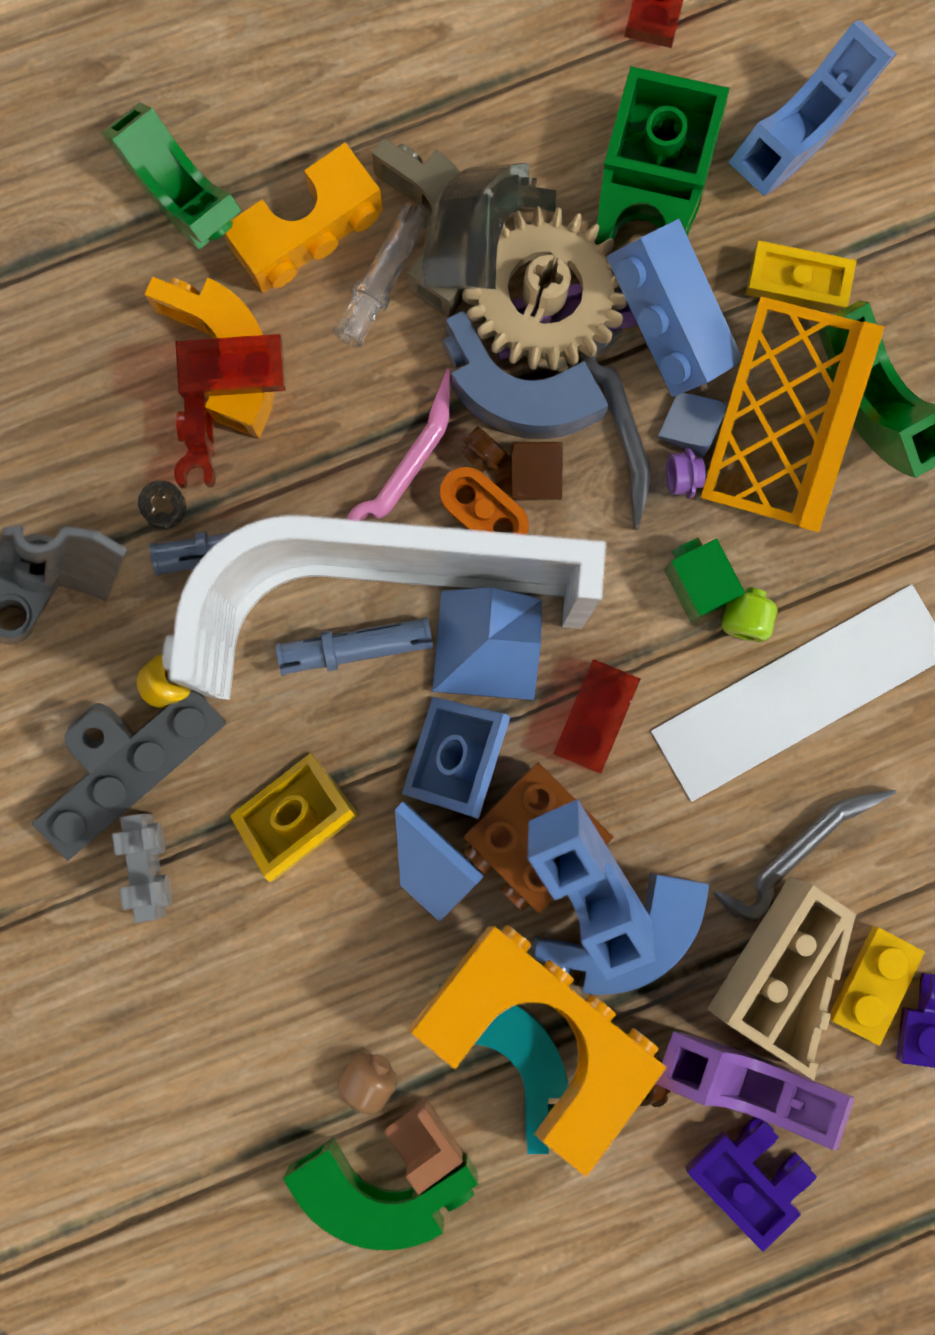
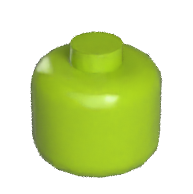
(750, 616)

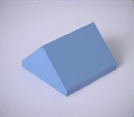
(456, 756)

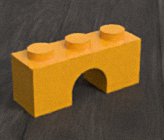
(277, 248)

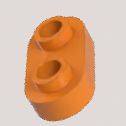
(487, 508)

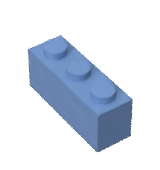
(675, 308)

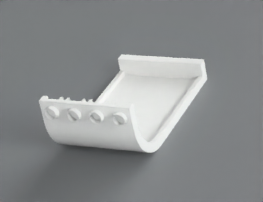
(297, 547)

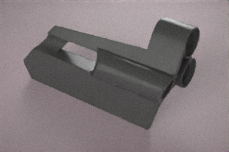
(73, 560)

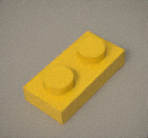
(800, 277)
(876, 985)

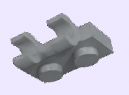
(148, 889)

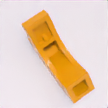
(219, 315)

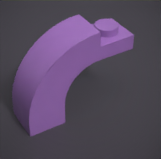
(755, 1086)

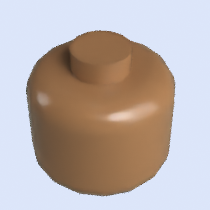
(367, 1083)

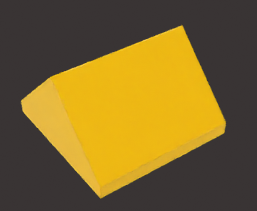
(293, 817)

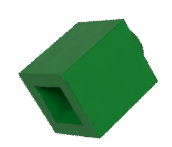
(702, 578)

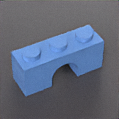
(578, 864)

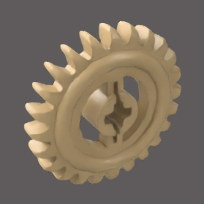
(549, 246)

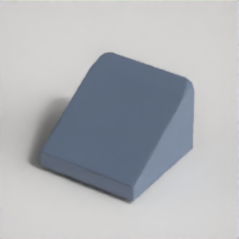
(692, 422)

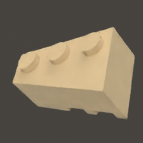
(787, 975)

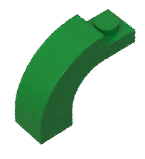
(169, 176)
(890, 414)
(371, 1215)

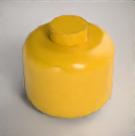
(155, 685)

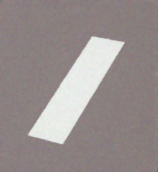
(799, 693)

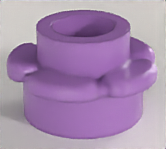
(685, 473)

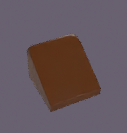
(536, 471)

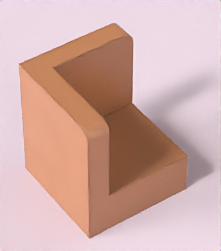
(424, 1145)

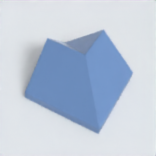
(488, 643)
(430, 865)

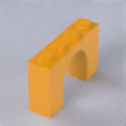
(611, 1068)

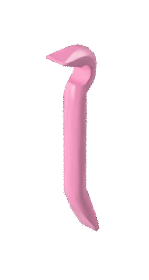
(412, 461)

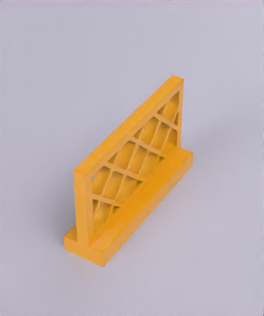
(834, 427)

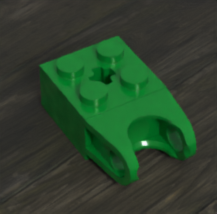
(653, 176)

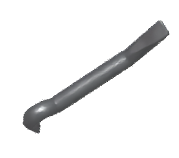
(625, 427)
(797, 851)

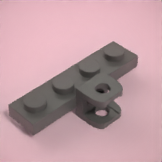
(122, 766)

